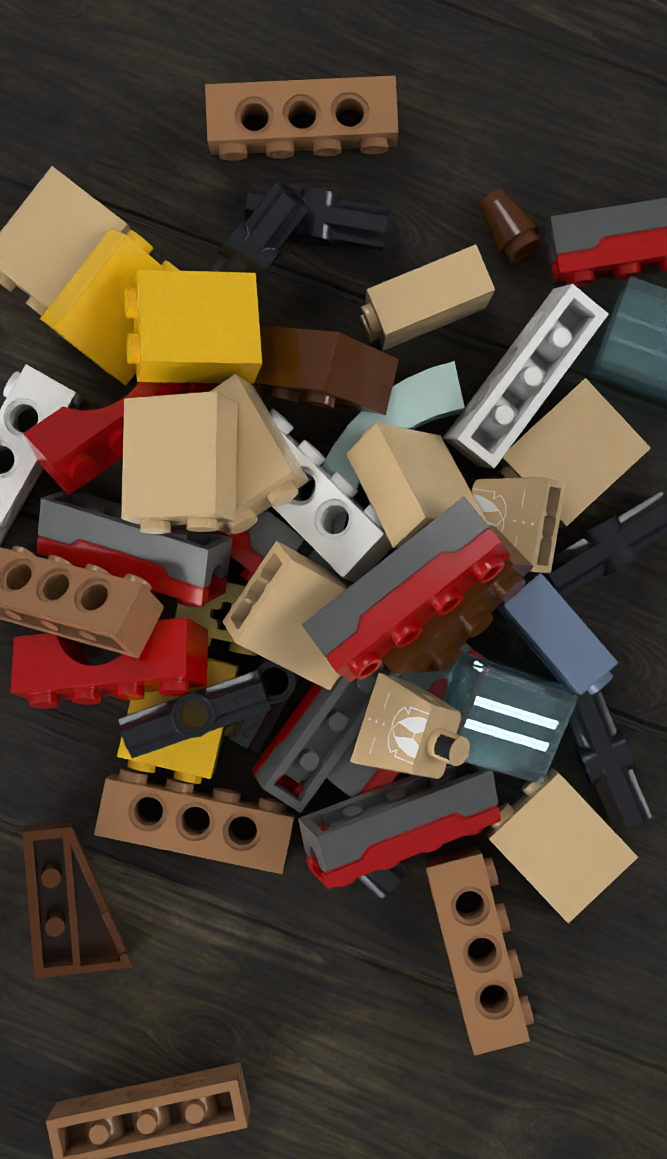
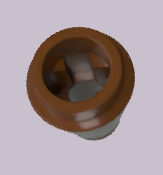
(510, 226)

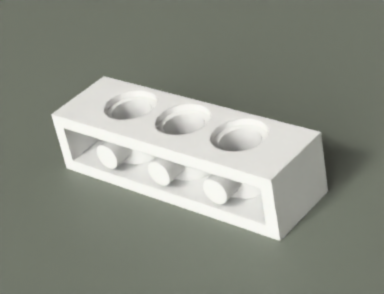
(525, 376)
(23, 392)
(362, 541)

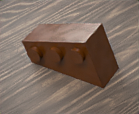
(324, 370)
(444, 635)
(67, 907)

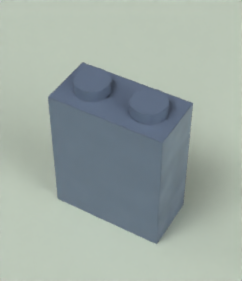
(558, 636)

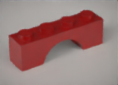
(83, 444)
(55, 669)

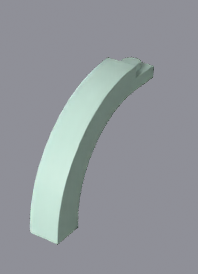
(412, 404)

